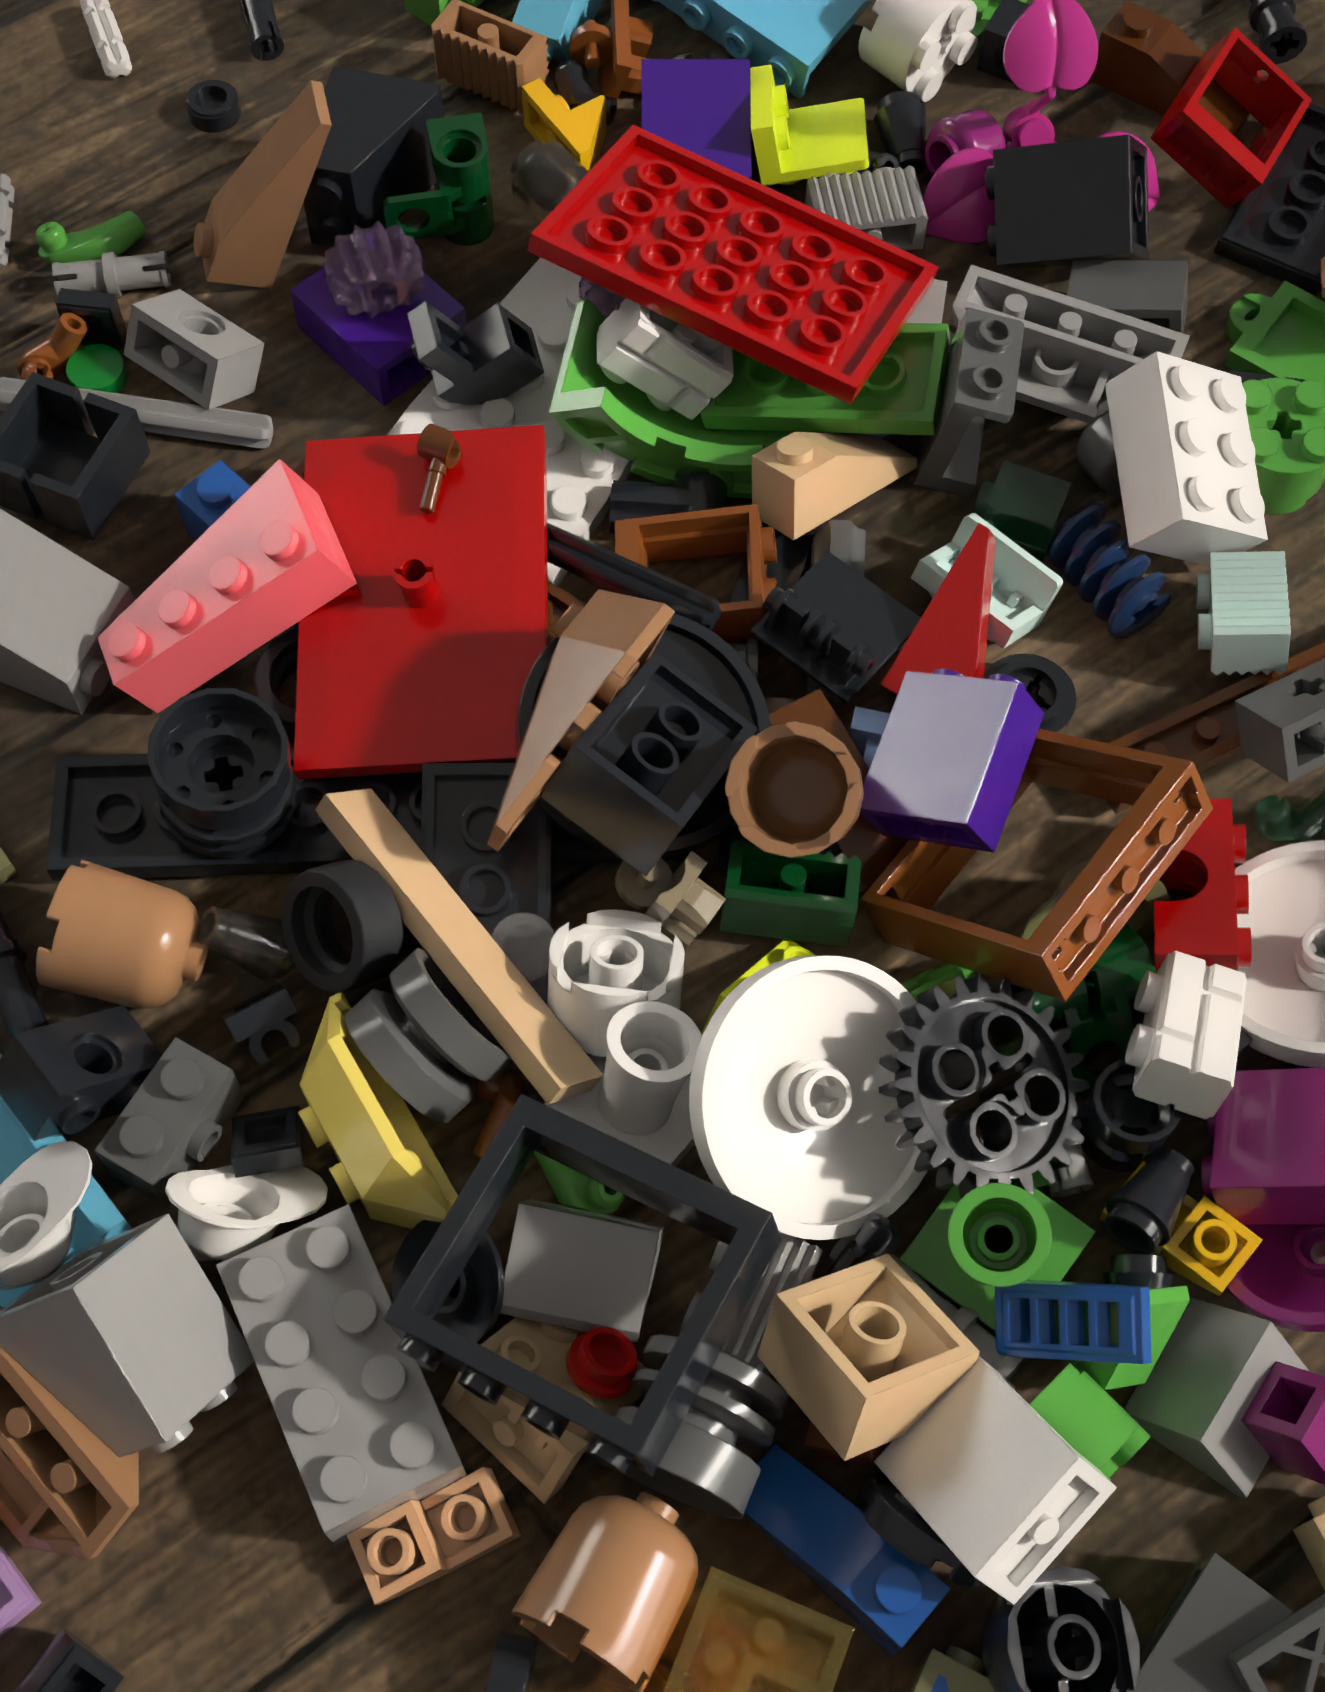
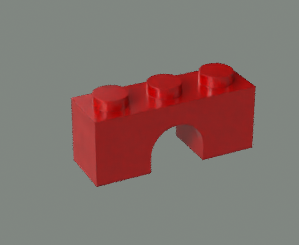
(1208, 921)

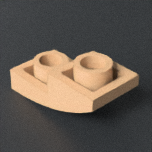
(433, 1535)

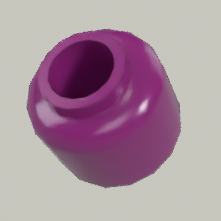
(961, 132)

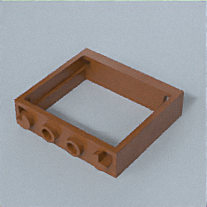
(1163, 817)

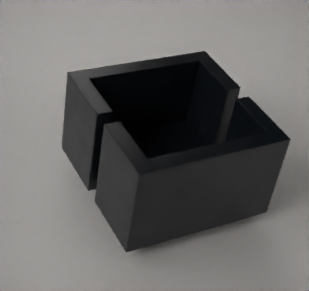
(55, 461)

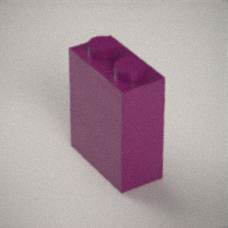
(1270, 1148)

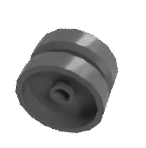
(426, 1039)

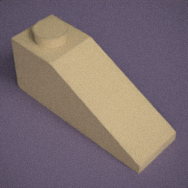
(819, 475)

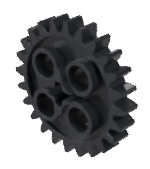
(952, 1030)

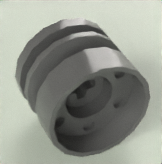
(702, 1460)

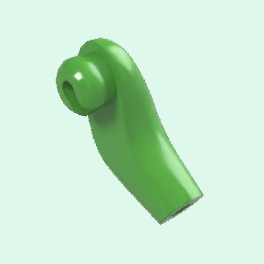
(89, 244)

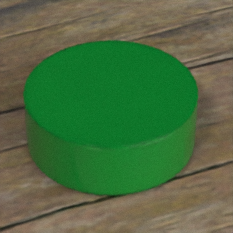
(97, 368)

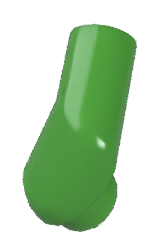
(578, 1190)

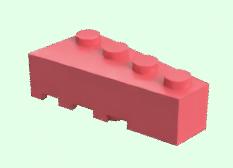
(229, 592)

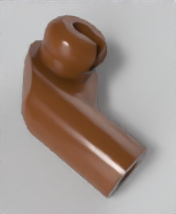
(52, 354)

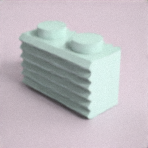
(1246, 612)

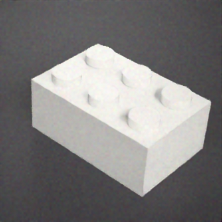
(1185, 459)

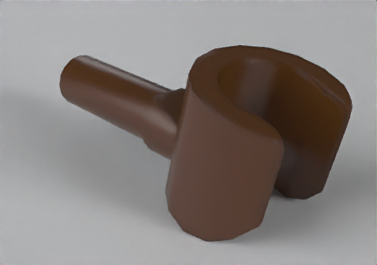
(444, 451)

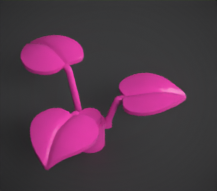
(1044, 50)

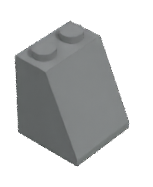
(52, 617)
(129, 1338)

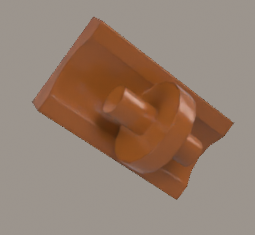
(614, 49)

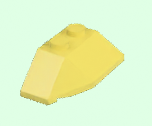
(369, 1130)

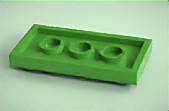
(896, 399)

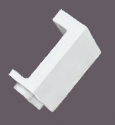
(995, 1481)

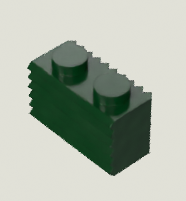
(792, 897)

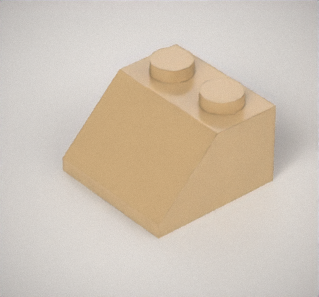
(863, 1353)

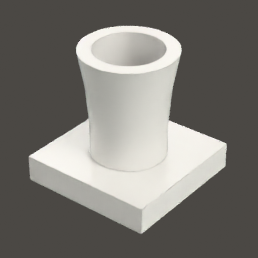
(644, 1081)

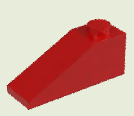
(956, 621)

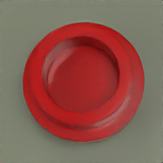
(602, 1362)

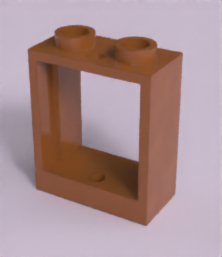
(704, 535)

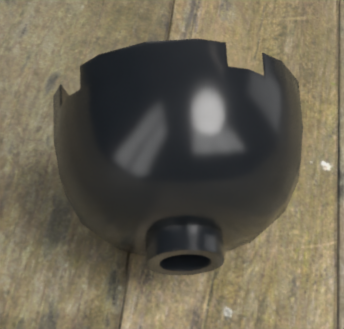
(1061, 1638)

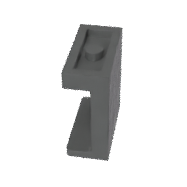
(976, 386)

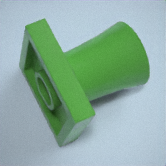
(959, 1265)

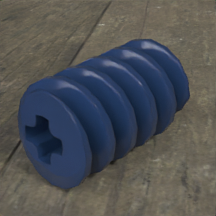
(1106, 574)

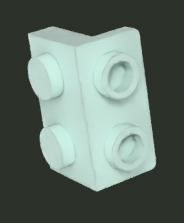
(1020, 583)

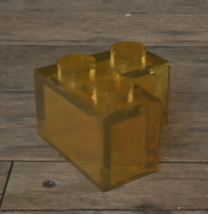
(756, 1637)

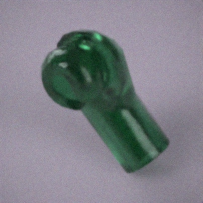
(1287, 824)

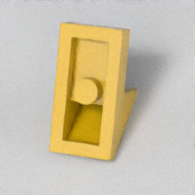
(577, 129)

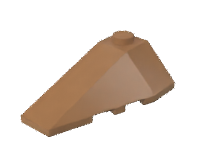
(261, 201)
(591, 664)

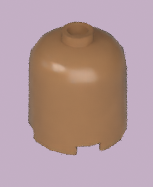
(794, 789)
(120, 939)
(613, 1587)

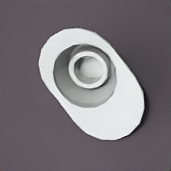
(39, 1212)
(233, 1214)

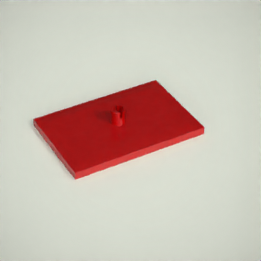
(736, 262)
(443, 609)

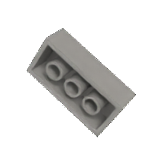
(334, 1374)

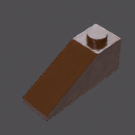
(1150, 62)

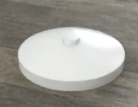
(1288, 953)
(793, 1099)

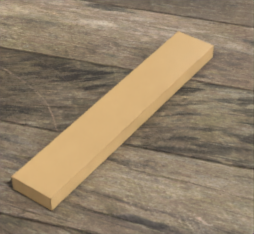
(462, 947)

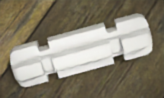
(106, 37)

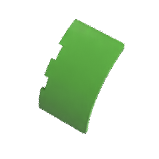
(631, 426)

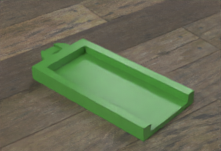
(1281, 338)

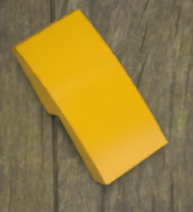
(1206, 1244)

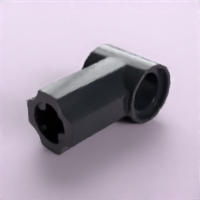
(645, 499)

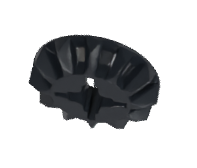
(1055, 688)

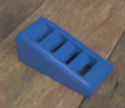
(1028, 1321)

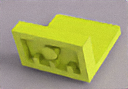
(805, 139)

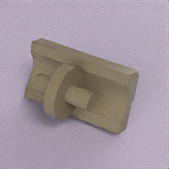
(676, 899)

